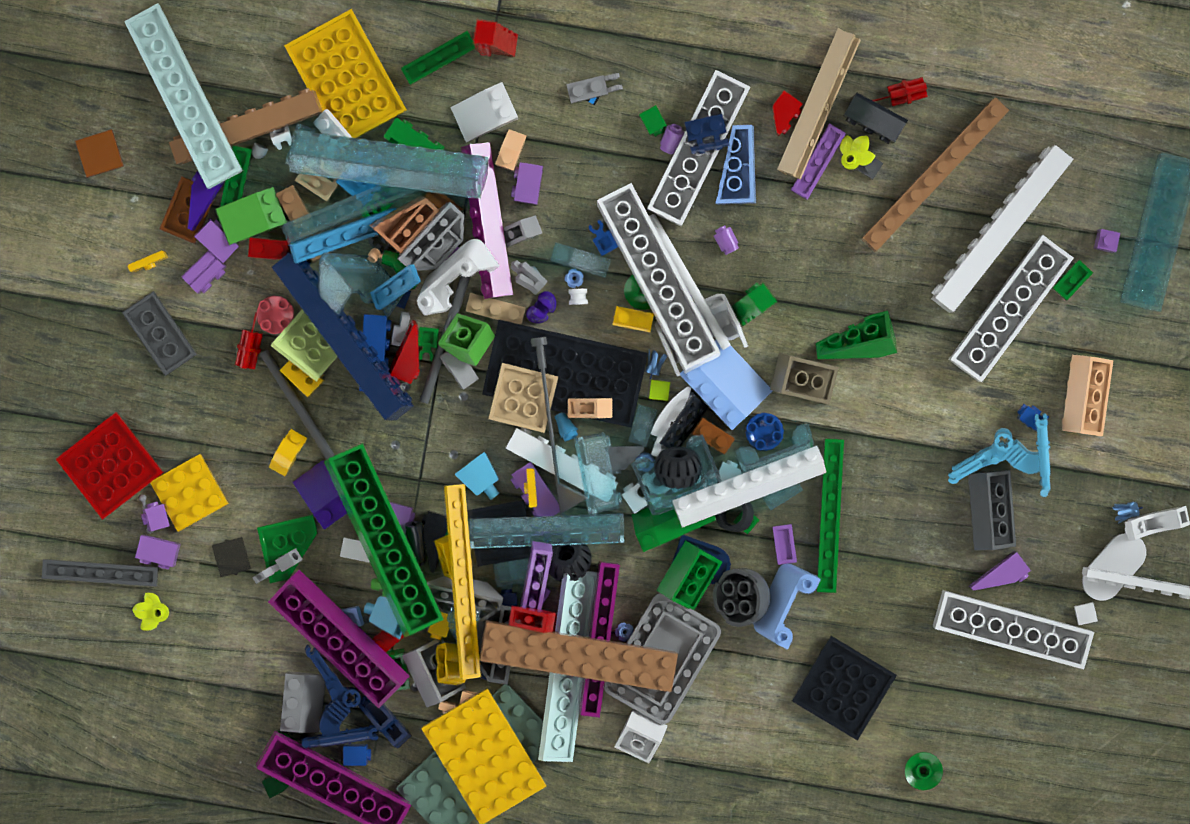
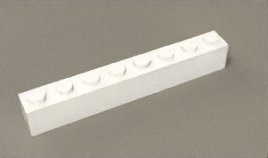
(749, 486)

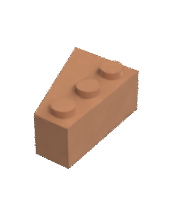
(405, 223)

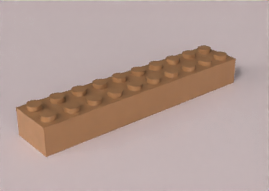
(579, 656)

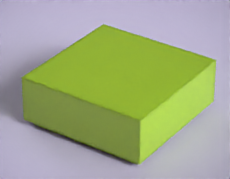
(659, 390)

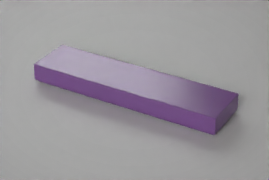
(818, 161)

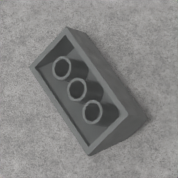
(992, 510)

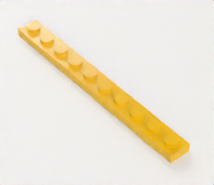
(462, 581)

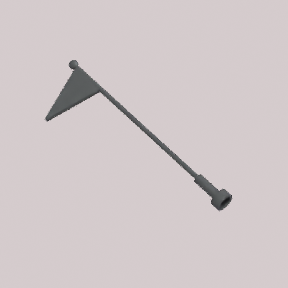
(567, 497)

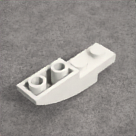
(667, 415)

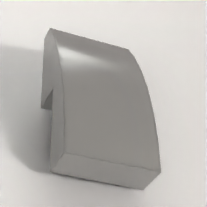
(460, 370)

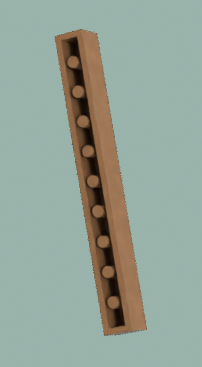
(935, 174)

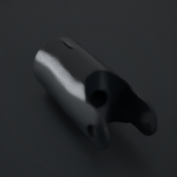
(416, 540)

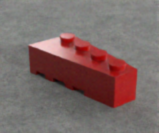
(494, 39)

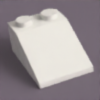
(484, 112)

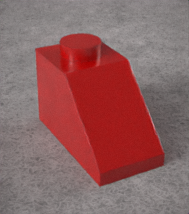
(532, 619)

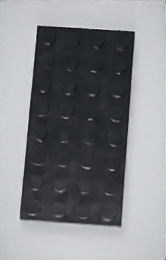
(582, 368)

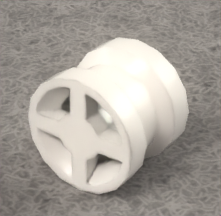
(578, 296)

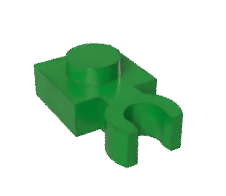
(427, 338)

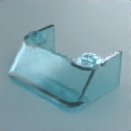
(349, 274)
(597, 472)

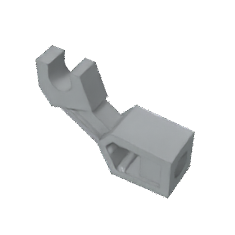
(282, 564)

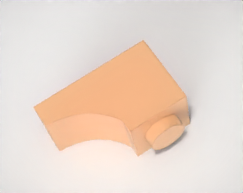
(590, 408)

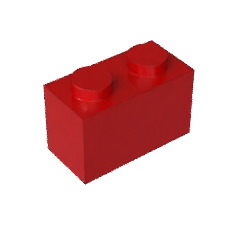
(268, 249)

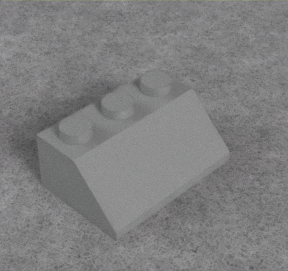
(423, 669)
(302, 702)

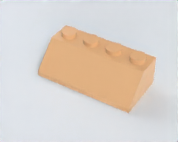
(1087, 395)

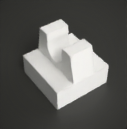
(281, 135)

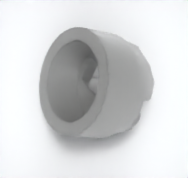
(259, 151)

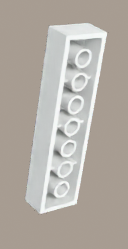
(689, 170)
(1010, 308)
(1013, 629)

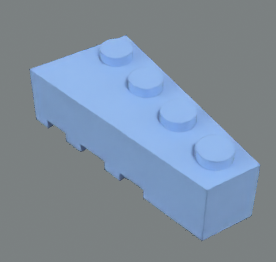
(738, 175)

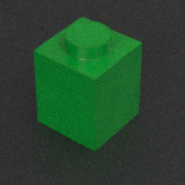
(653, 121)

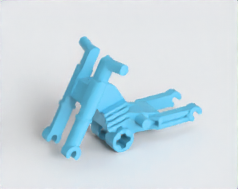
(1014, 453)

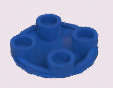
(764, 431)

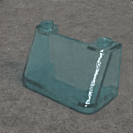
(749, 459)
(660, 497)

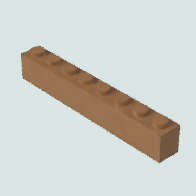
(259, 122)

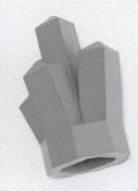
(528, 276)

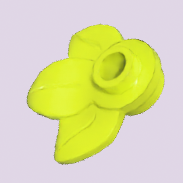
(856, 149)
(148, 611)

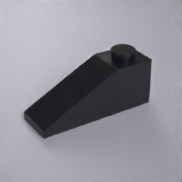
(434, 528)

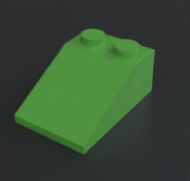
(251, 216)

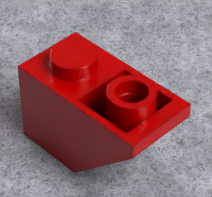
(783, 111)

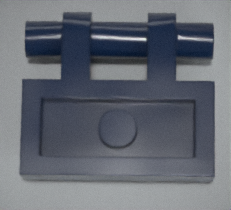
(705, 128)

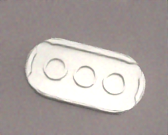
(1119, 557)

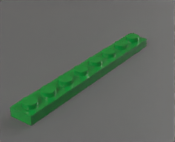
(830, 515)

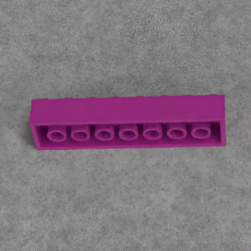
(339, 639)
(330, 782)

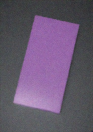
(784, 544)

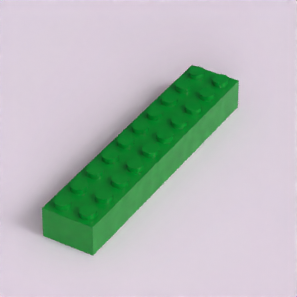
(383, 540)

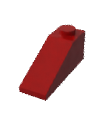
(406, 360)

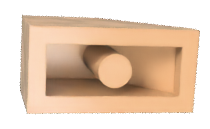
(510, 150)

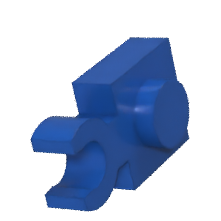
(604, 240)

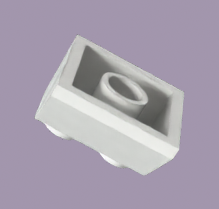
(640, 736)

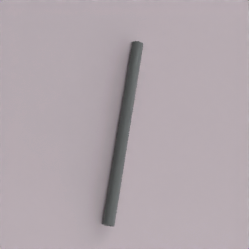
(436, 363)
(297, 404)

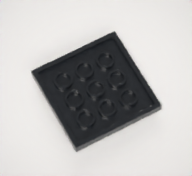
(844, 687)

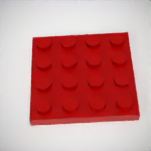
(109, 465)

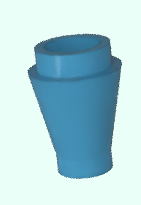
(566, 428)

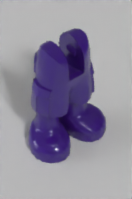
(538, 312)

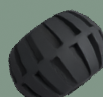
(678, 467)
(570, 560)

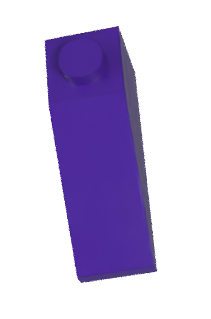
(200, 200)

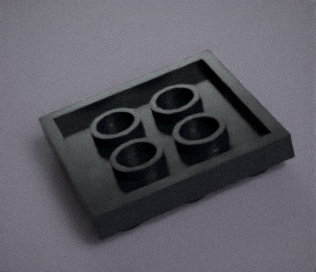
(490, 556)

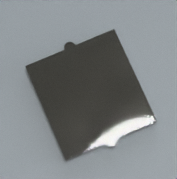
(231, 557)

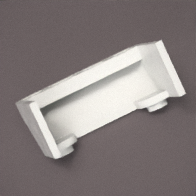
(725, 317)

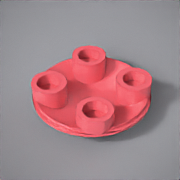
(274, 314)

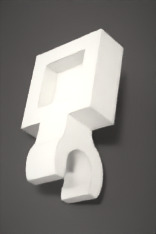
(399, 330)

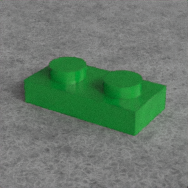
(1072, 280)

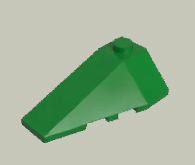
(865, 340)
(661, 528)

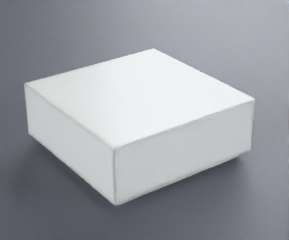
(1085, 613)

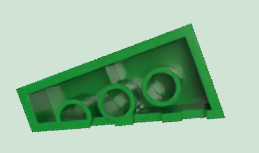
(402, 133)
(753, 304)

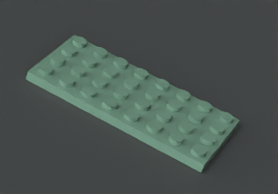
(431, 786)

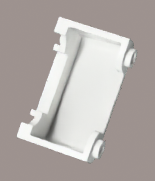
(466, 262)

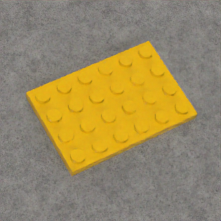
(346, 74)
(483, 756)

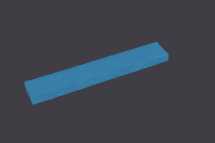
(335, 238)

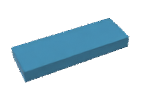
(395, 287)

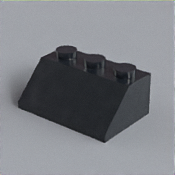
(874, 118)

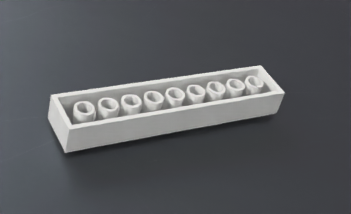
(1002, 228)
(658, 278)

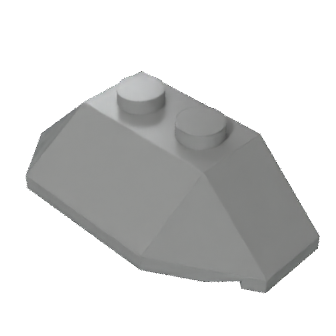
(436, 240)
(485, 596)

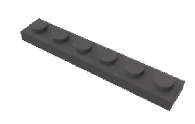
(100, 572)

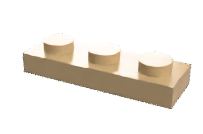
(495, 309)

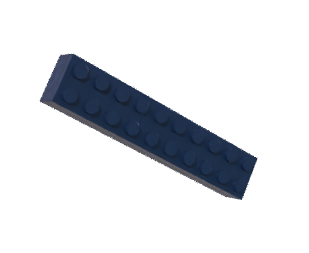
(344, 340)

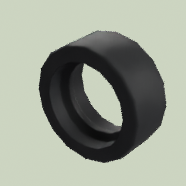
(742, 525)

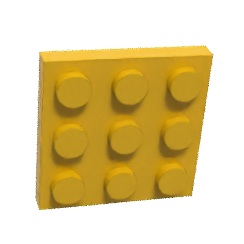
(189, 492)

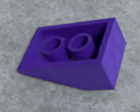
(320, 495)

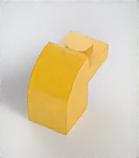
(287, 452)

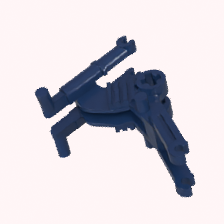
(335, 711)

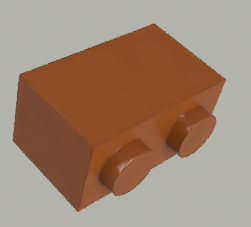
(713, 435)

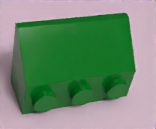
(689, 576)

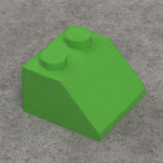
(467, 339)

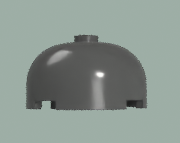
(741, 596)

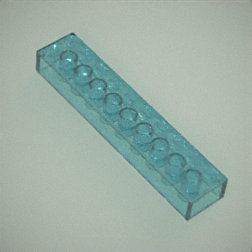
(389, 164)

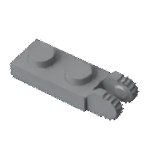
(591, 88)

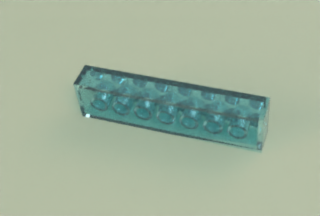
(1158, 234)

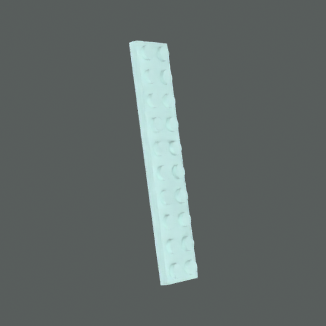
(183, 96)
(565, 690)

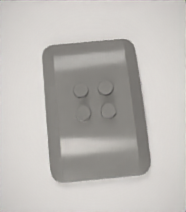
(670, 628)

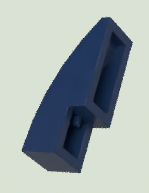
(385, 722)

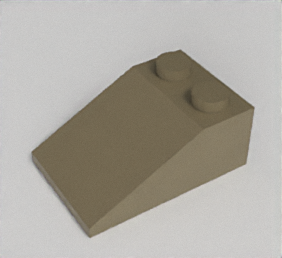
(804, 378)

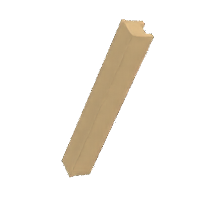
(819, 104)

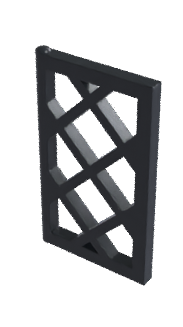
(693, 420)

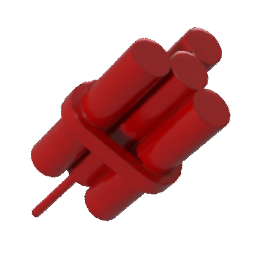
(906, 91)
(249, 348)

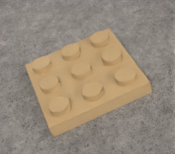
(521, 398)

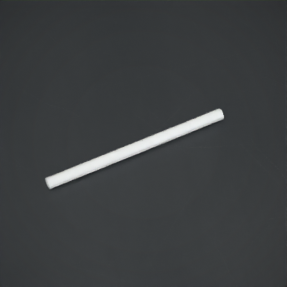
(690, 285)

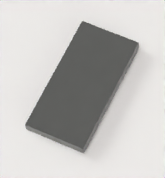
(159, 333)

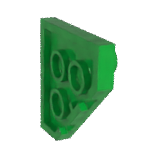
(284, 537)

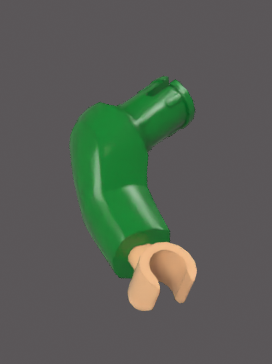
(388, 258)

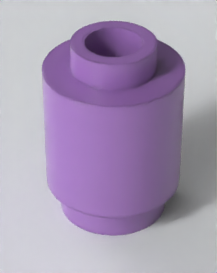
(671, 138)
(726, 239)

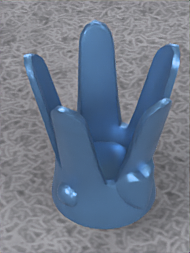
(652, 367)
(1126, 511)

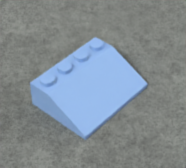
(728, 386)

